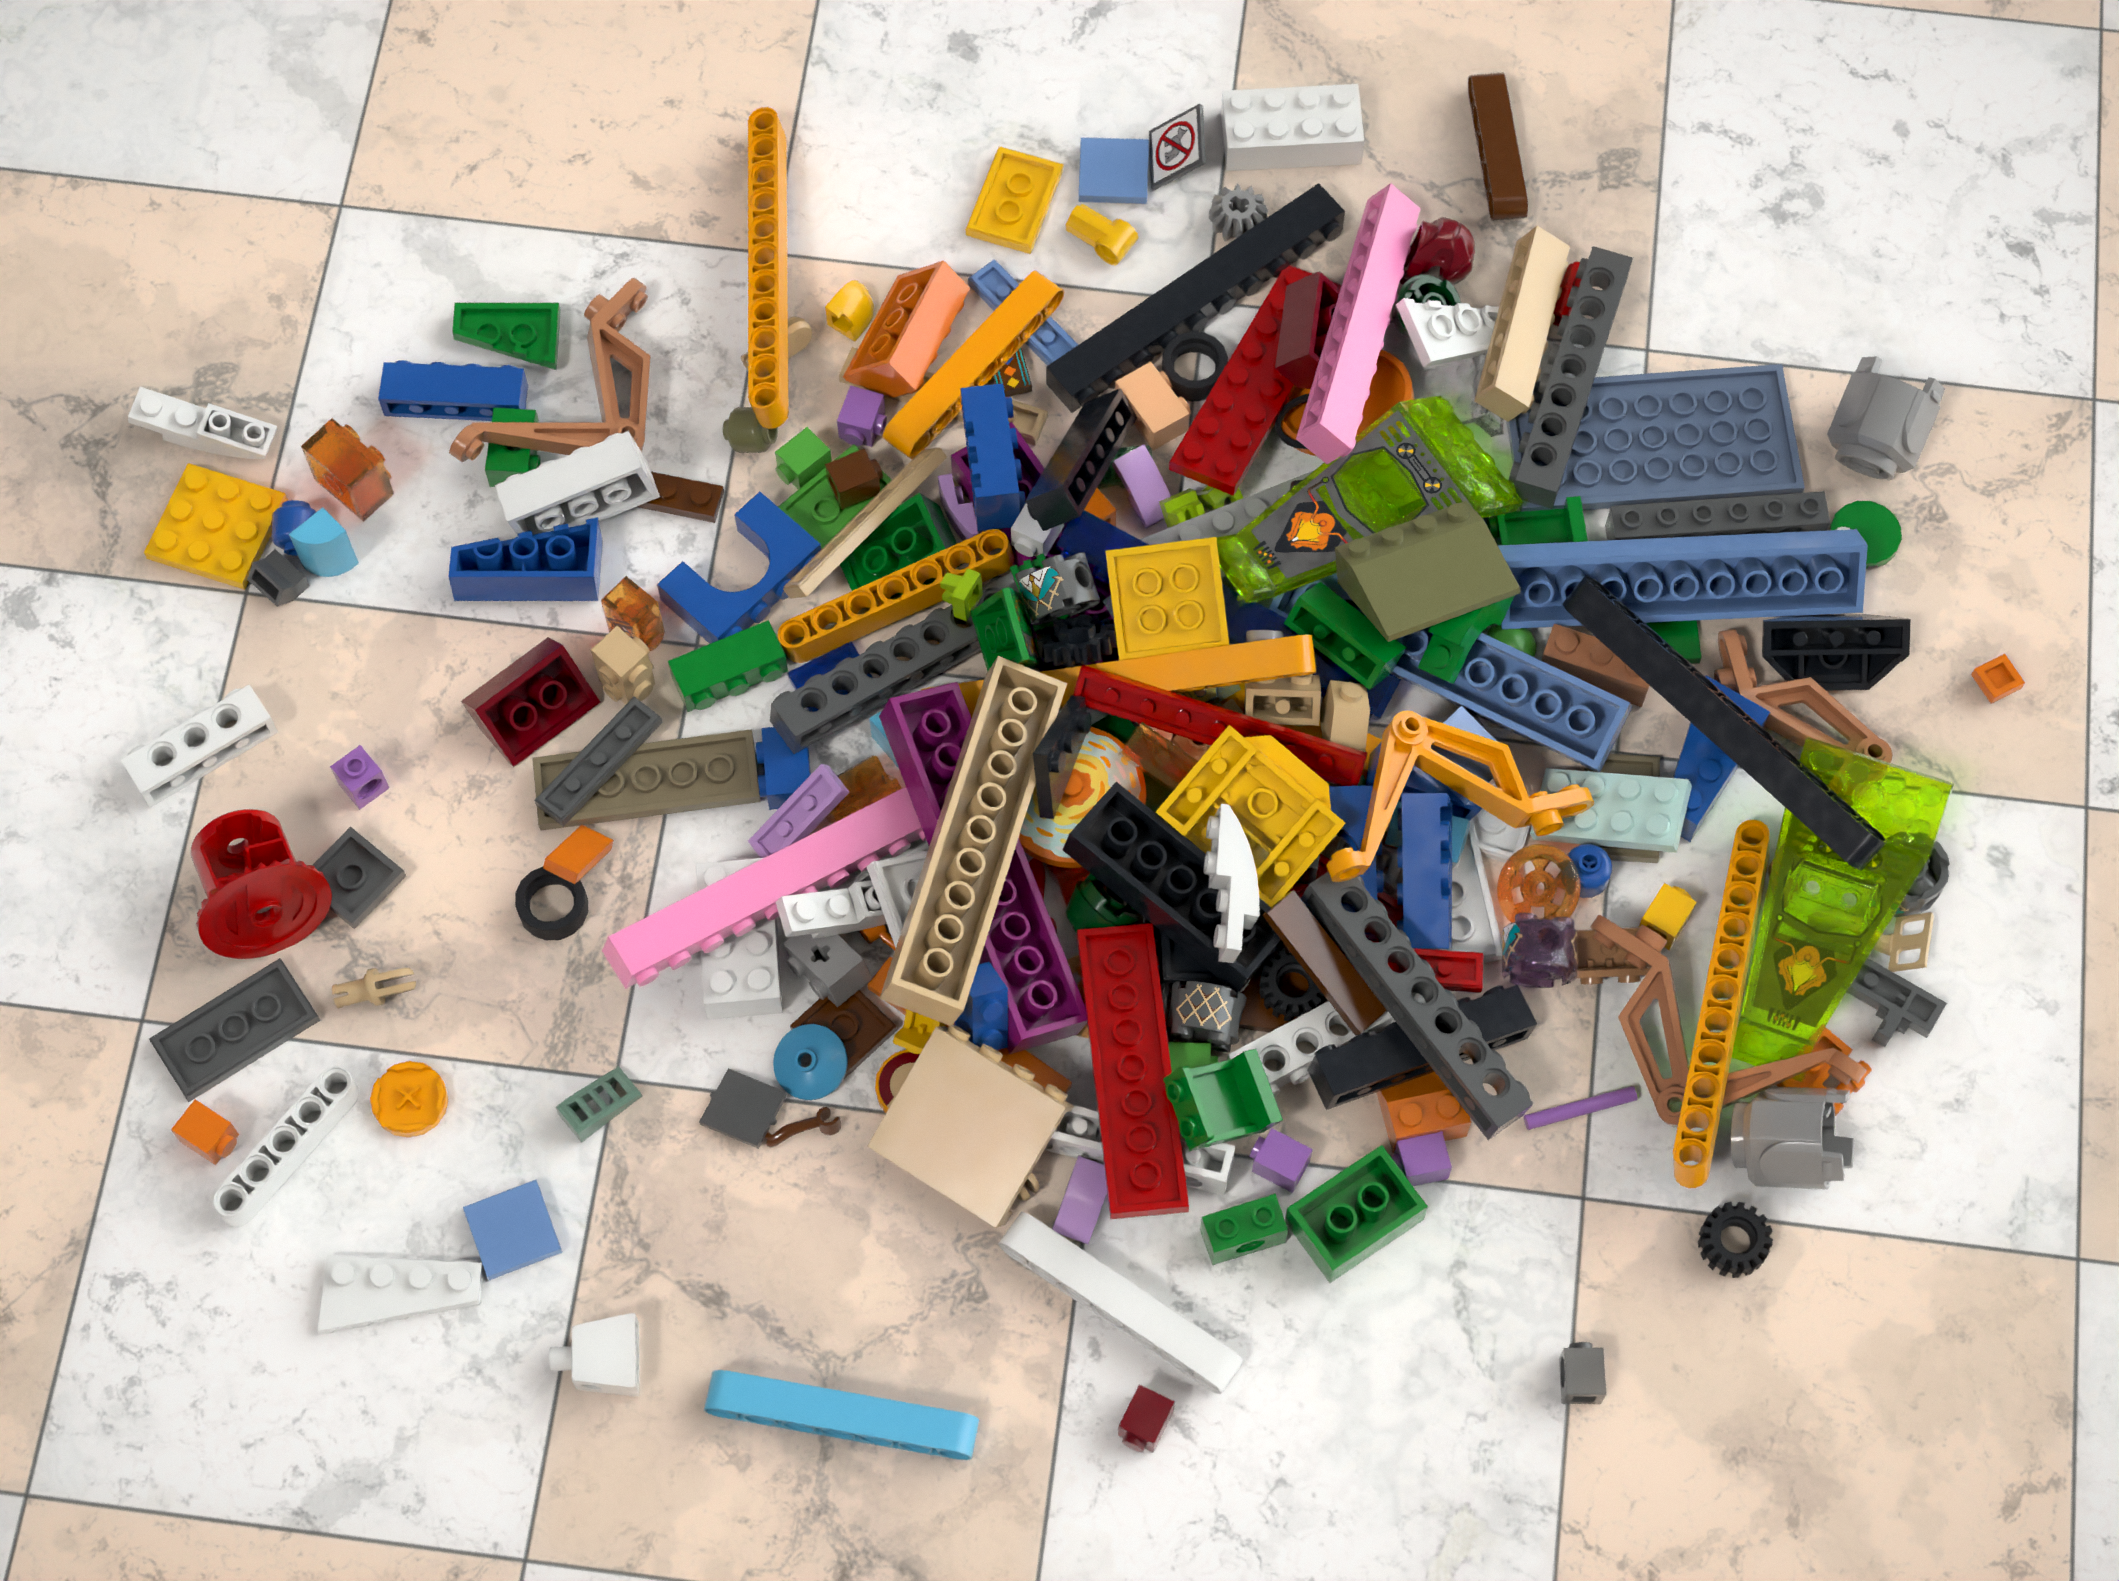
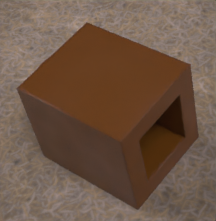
(854, 478)

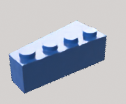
(1708, 765)

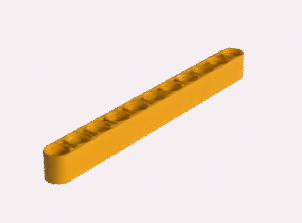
(767, 269)
(1195, 668)
(1721, 1014)

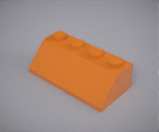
(908, 330)

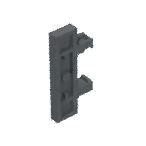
(1896, 1001)

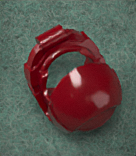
(1443, 245)

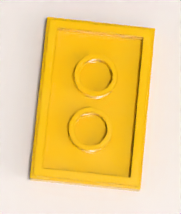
(1014, 200)

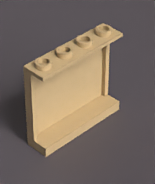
(970, 1124)

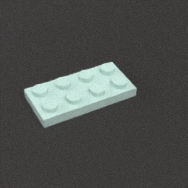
(1625, 812)

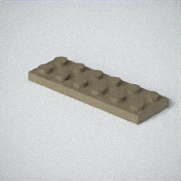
(664, 779)

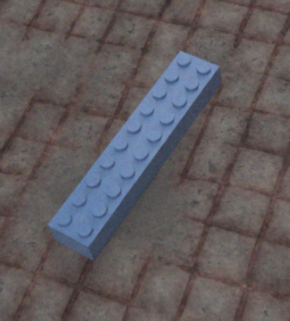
(1694, 576)
(1511, 691)

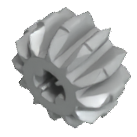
(1236, 211)

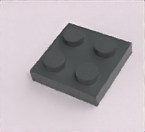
(357, 876)

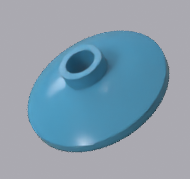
(827, 1065)

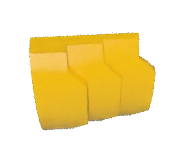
(1274, 798)

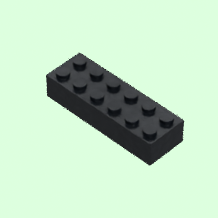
(1164, 881)

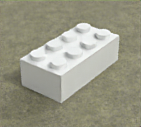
(1292, 127)
(579, 487)
(744, 971)

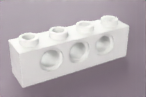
(193, 763)

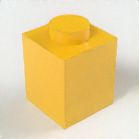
(1669, 913)

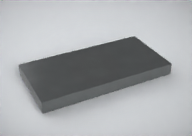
(234, 1029)

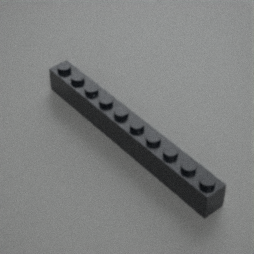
(1195, 297)

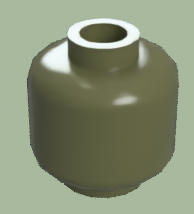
(746, 433)

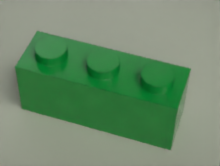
(1344, 635)
(728, 666)

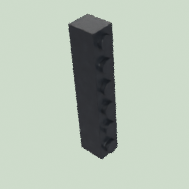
(1081, 460)
(1390, 1057)

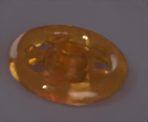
(1540, 856)

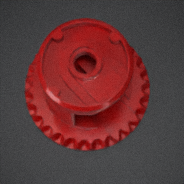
(250, 878)

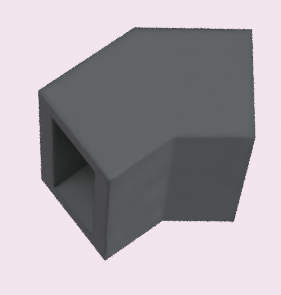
(277, 578)

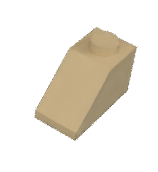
(1345, 714)

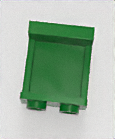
(1540, 525)
(1222, 1100)

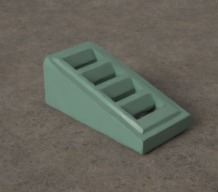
(578, 1100)

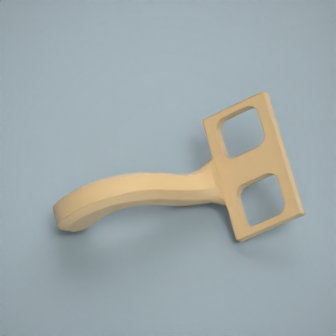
(1895, 943)

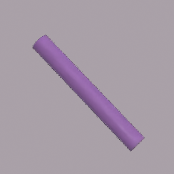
(1580, 1107)

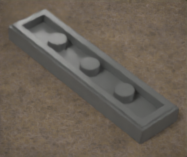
(598, 761)

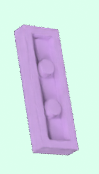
(800, 812)

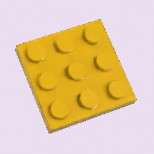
(214, 526)
(1167, 598)

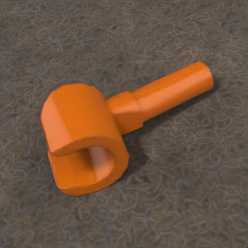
(874, 933)

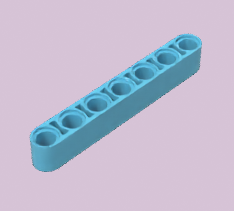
(841, 1415)

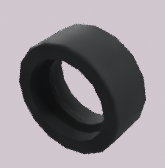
(1198, 343)
(553, 929)

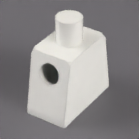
(602, 1356)

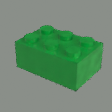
(1355, 1213)

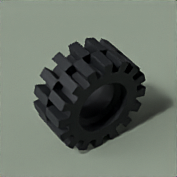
(1274, 996)
(1748, 1221)

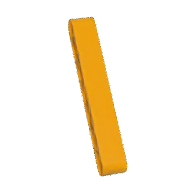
(973, 364)
(878, 594)

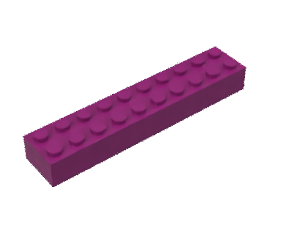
(1021, 945)

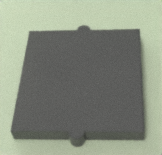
(743, 1108)

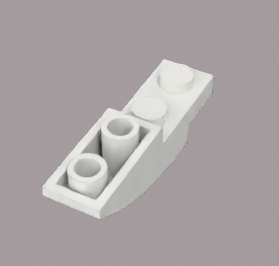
(203, 429)
(1234, 874)
(831, 911)

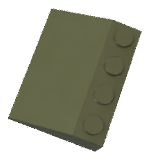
(1425, 571)

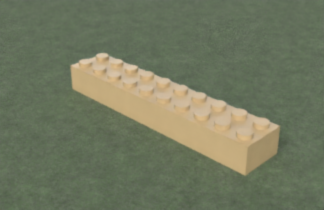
(972, 843)

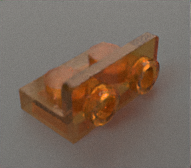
(866, 785)

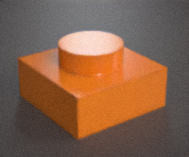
(1998, 678)

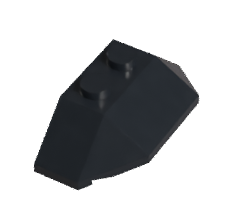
(1836, 648)

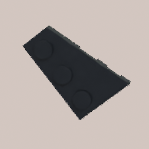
(1058, 753)

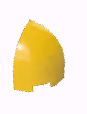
(850, 310)

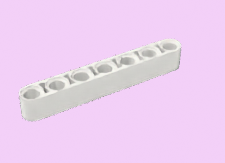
(1121, 1303)

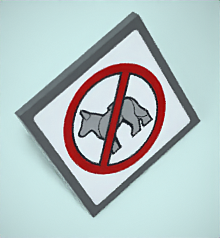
(1177, 147)

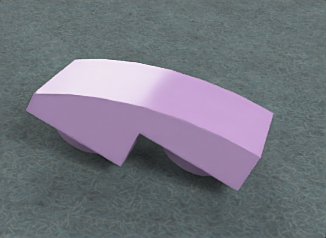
(1143, 484)
(959, 514)
(1082, 1200)

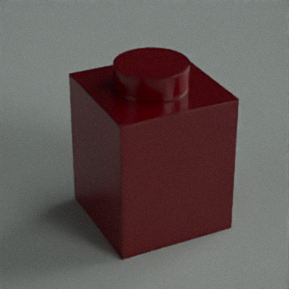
(1145, 1420)

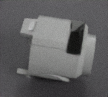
(1883, 421)
(1790, 1138)

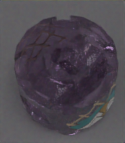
(1539, 951)

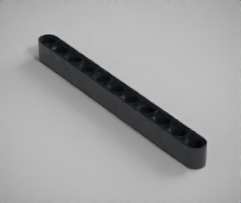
(1725, 723)

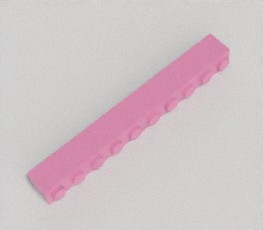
(1358, 325)
(751, 893)

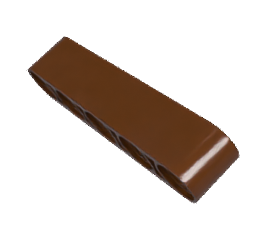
(1497, 146)

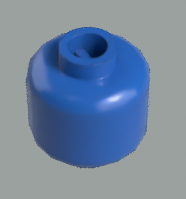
(287, 519)
(1593, 868)

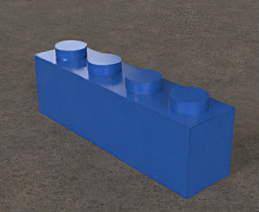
(450, 390)

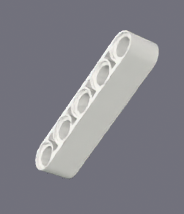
(284, 1164)

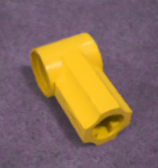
(1109, 238)

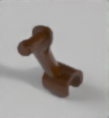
(791, 1129)

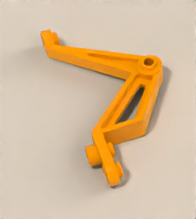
(1409, 742)

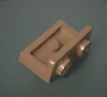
(1597, 961)

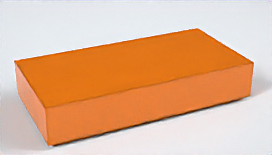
(578, 854)

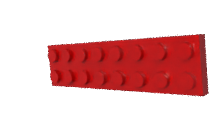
(1242, 402)
(1128, 1071)

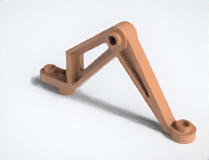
(604, 342)
(1742, 680)
(1643, 951)

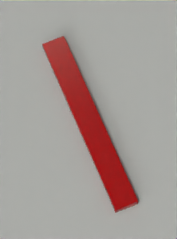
(1207, 722)

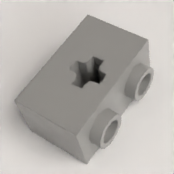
(829, 964)

